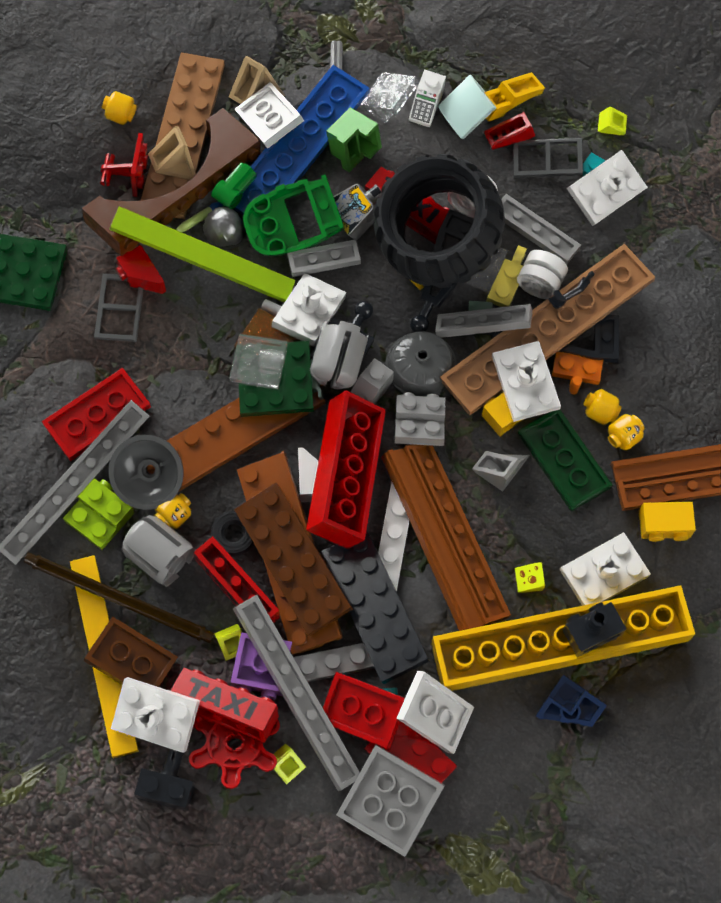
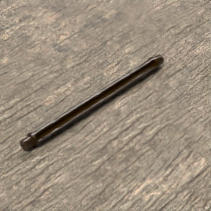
(118, 597)

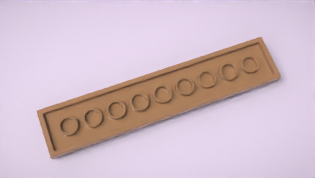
(613, 283)

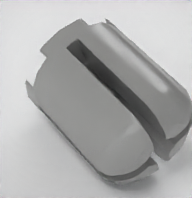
(338, 355)
(157, 549)

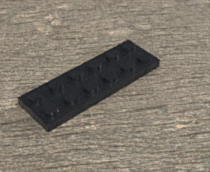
(376, 609)

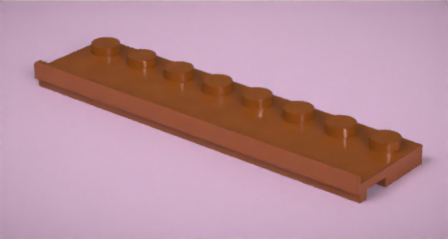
(225, 437)
(668, 477)
(255, 479)
(445, 536)

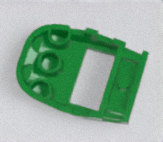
(270, 224)

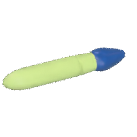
(197, 218)

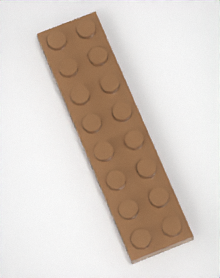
(188, 107)

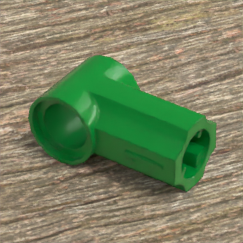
(230, 191)

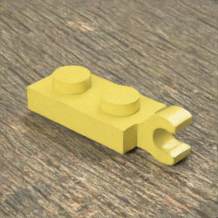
(506, 280)

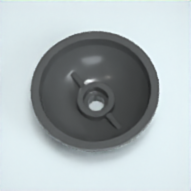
(418, 374)
(130, 475)

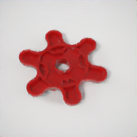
(231, 761)

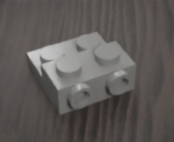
(420, 419)

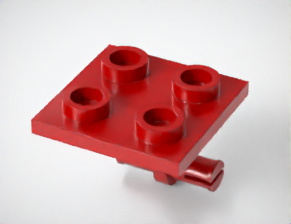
(132, 170)

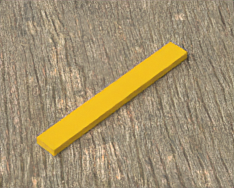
(95, 619)

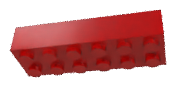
(346, 470)

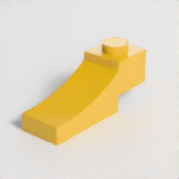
(512, 93)

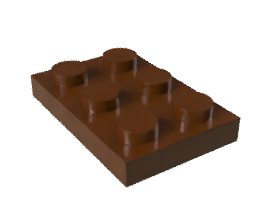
(127, 653)

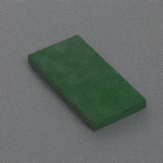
(564, 459)

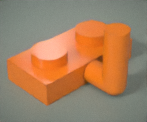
(577, 370)

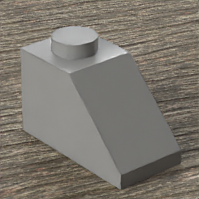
(373, 382)

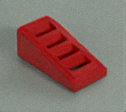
(522, 132)

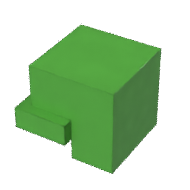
(352, 138)

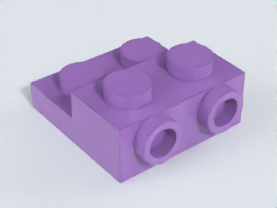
(251, 671)

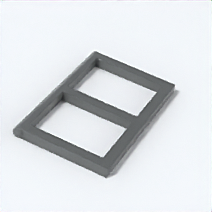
(543, 173)
(137, 308)

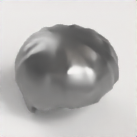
(223, 227)

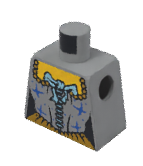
(357, 208)

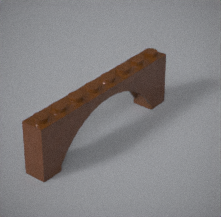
(228, 148)

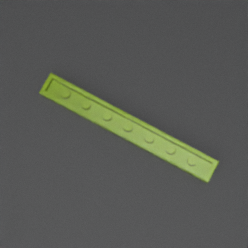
(202, 254)

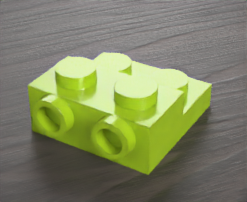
(98, 513)

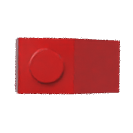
(140, 271)

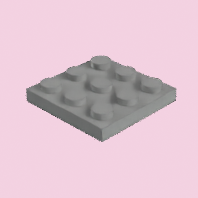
(390, 800)

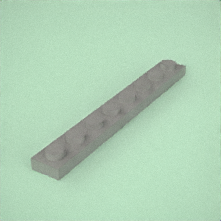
(72, 483)
(297, 692)

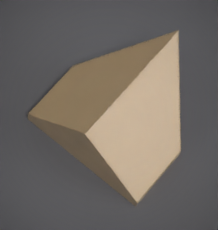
(251, 79)
(172, 156)

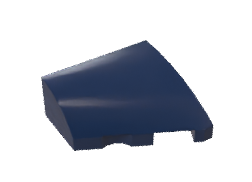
(571, 704)

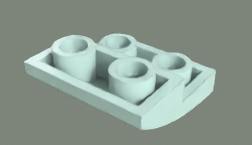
(466, 107)

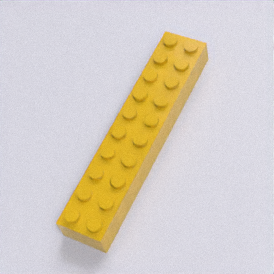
(539, 644)

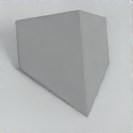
(499, 468)

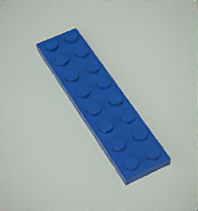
(297, 150)

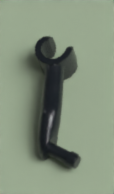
(559, 300)

